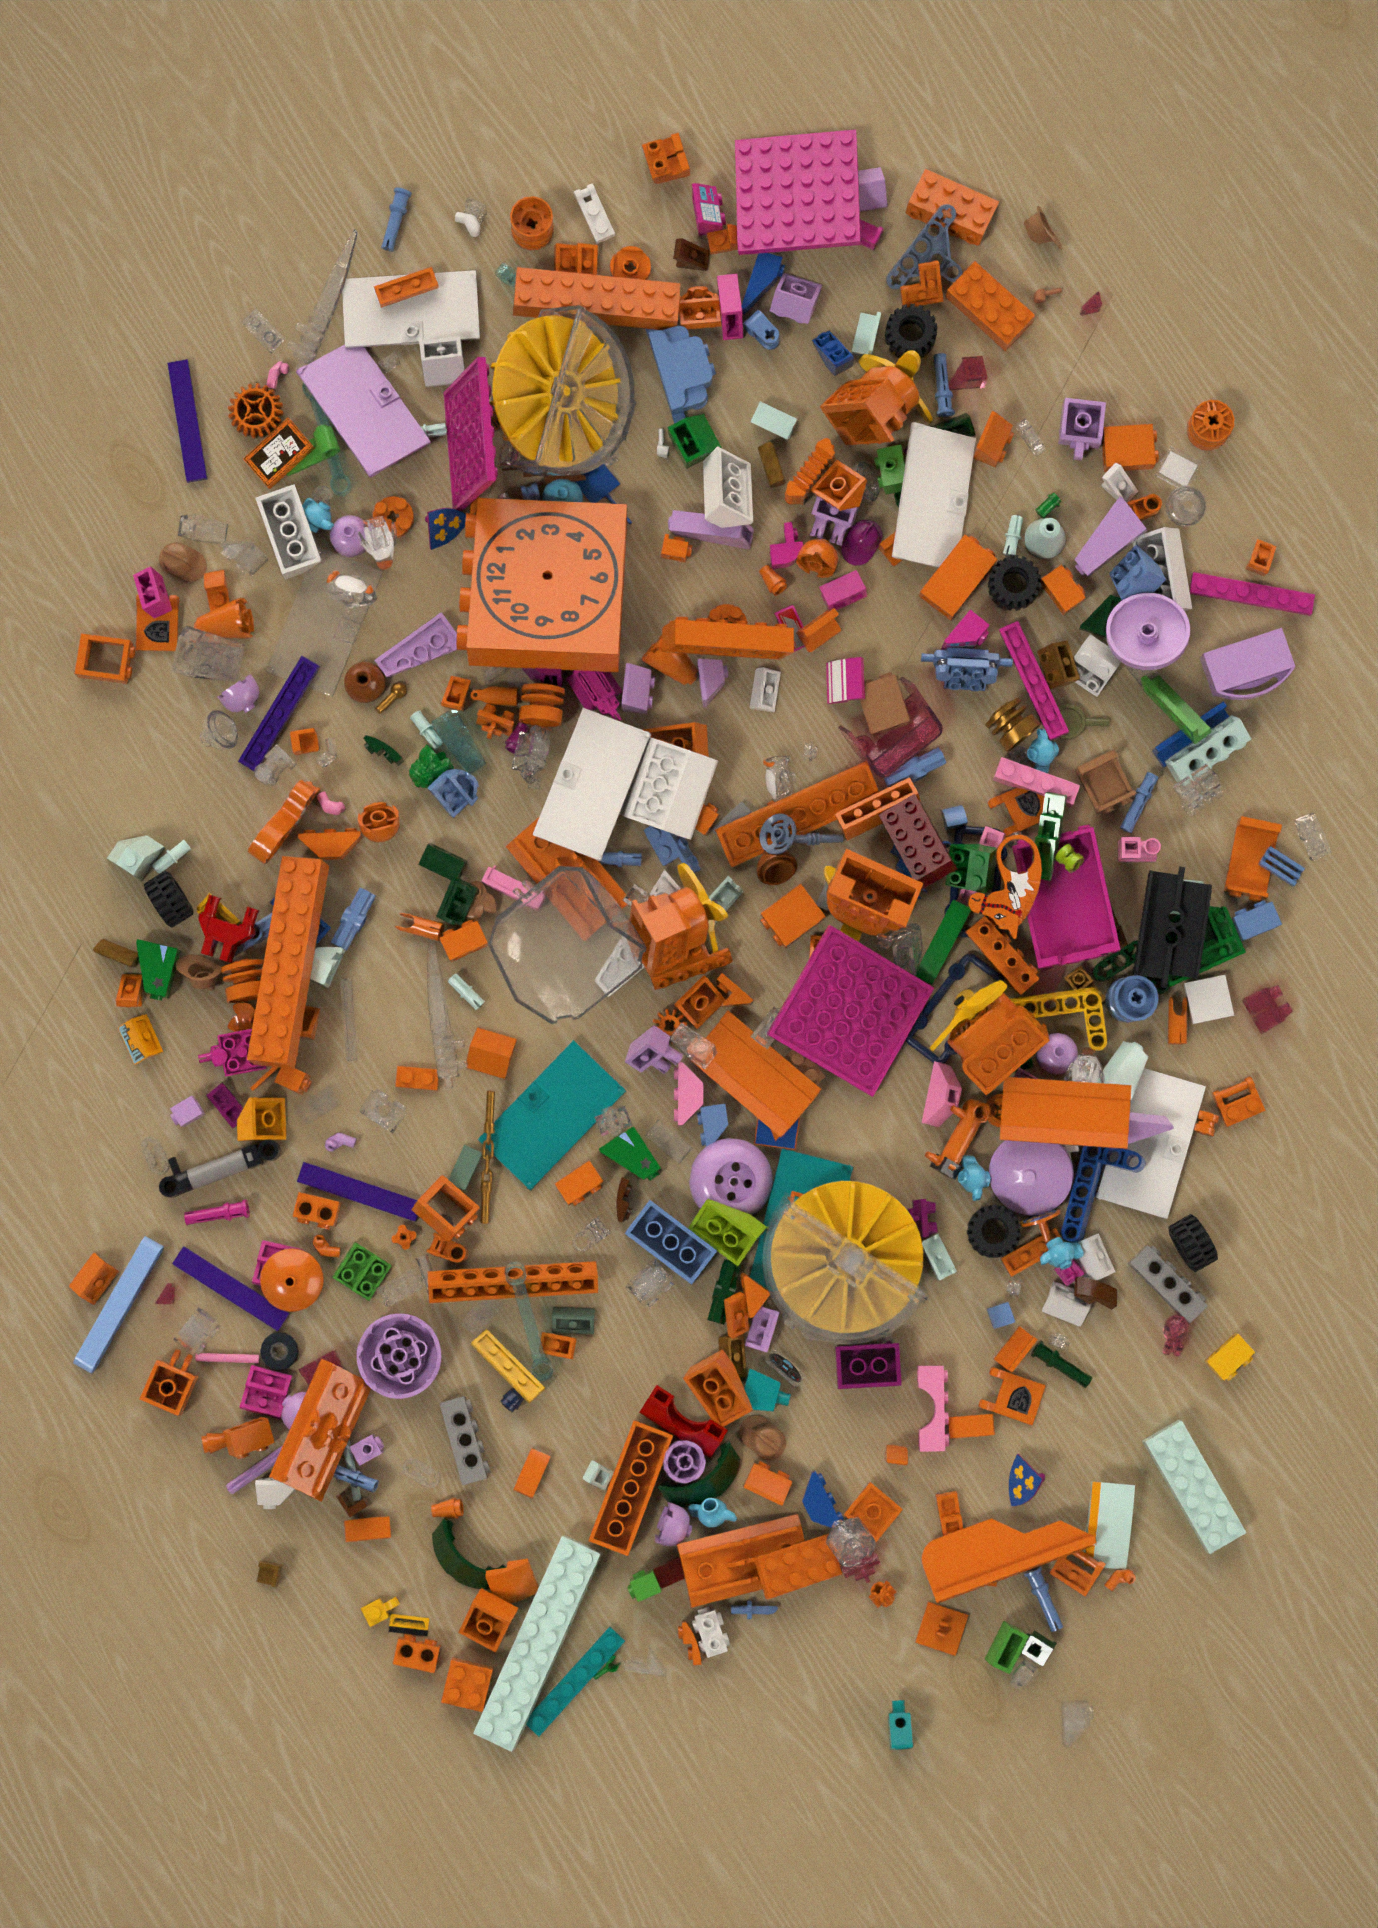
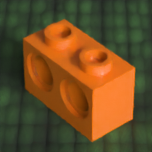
(293, 1080)
(317, 1204)
(416, 1660)

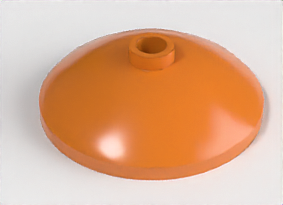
(303, 1270)

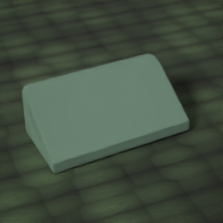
(465, 1167)
(573, 1320)

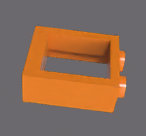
(83, 657)
(435, 1220)

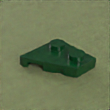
(1097, 621)

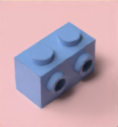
(1256, 921)

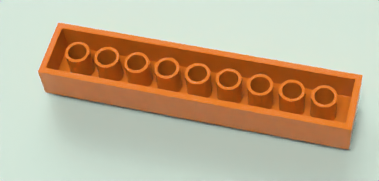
(288, 962)

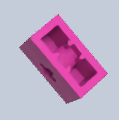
(152, 592)

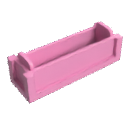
(502, 882)

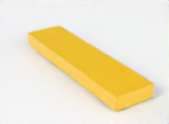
(508, 1366)

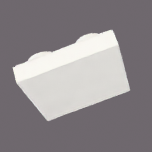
(1208, 999)

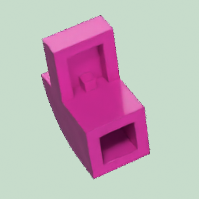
(786, 553)

